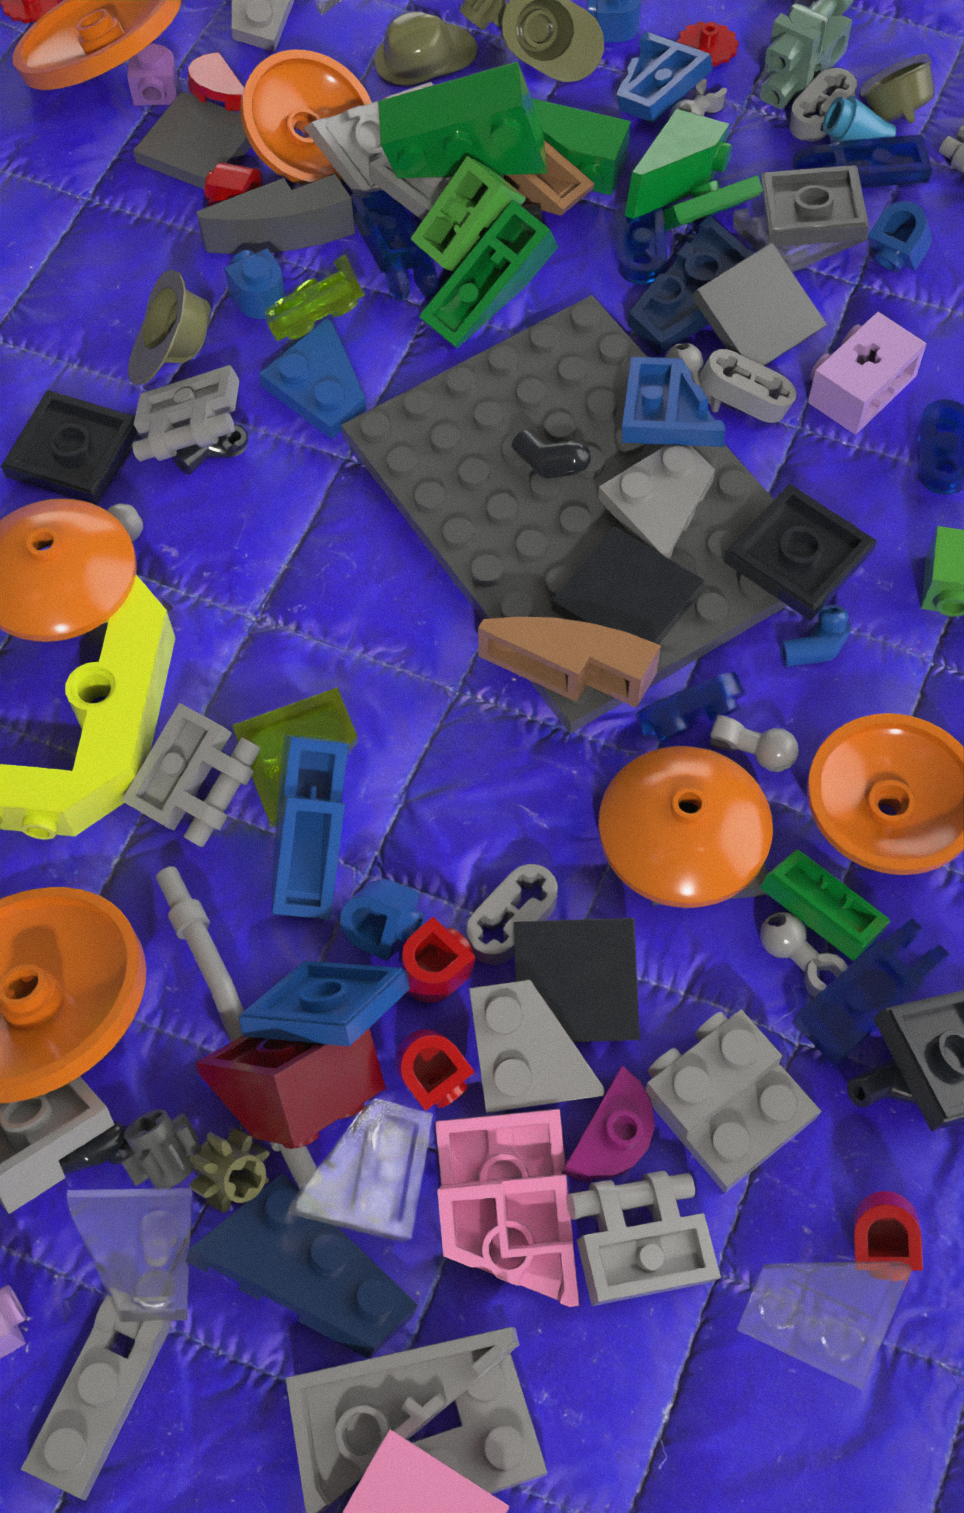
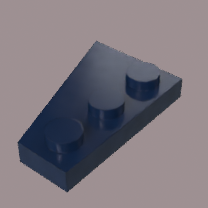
(306, 1269)

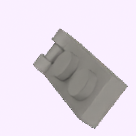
(94, 1403)

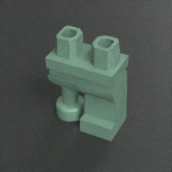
(803, 48)

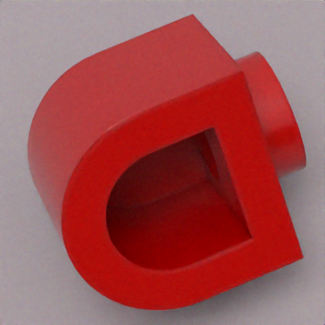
(230, 181)
(436, 961)
(432, 1068)
(887, 1230)

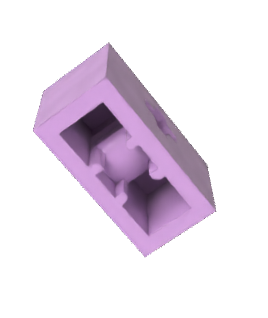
(865, 372)

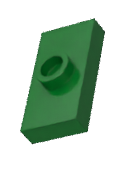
(710, 200)
(825, 904)

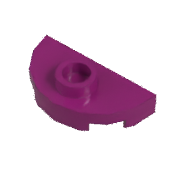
(616, 1133)

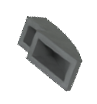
(278, 218)

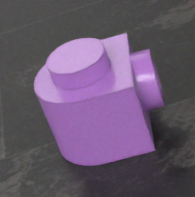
(156, 69)

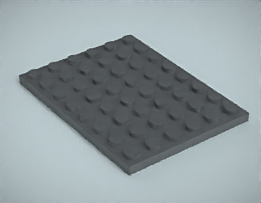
(520, 536)

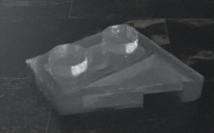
(138, 1248)
(826, 1312)

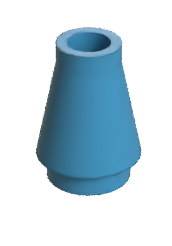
(853, 121)

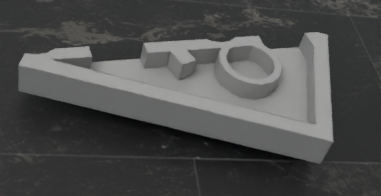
(350, 1408)

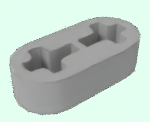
(803, 121)
(747, 386)
(503, 905)

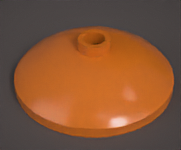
(288, 95)
(74, 581)
(894, 764)
(678, 854)

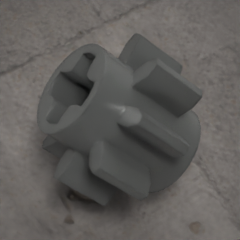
(159, 1149)

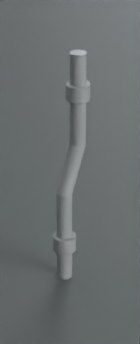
(191, 924)

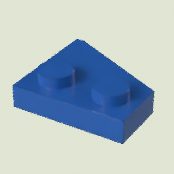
(660, 76)
(317, 381)
(667, 406)

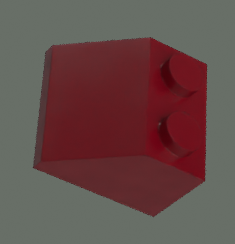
(292, 1087)

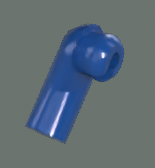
(822, 643)

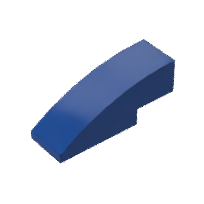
(308, 826)

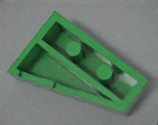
(470, 116)

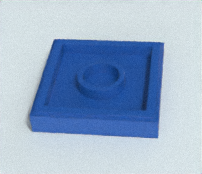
(325, 1003)

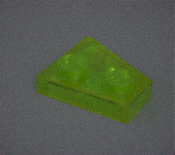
(313, 300)
(314, 717)

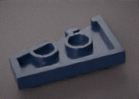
(667, 310)

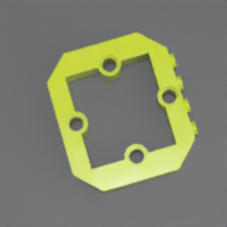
(114, 731)

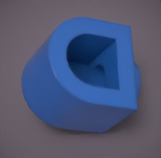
(616, 18)
(900, 236)
(255, 282)
(381, 917)

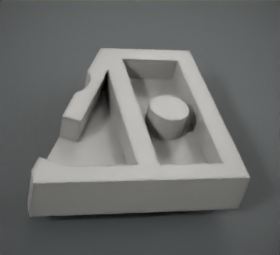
(659, 495)
(526, 1050)

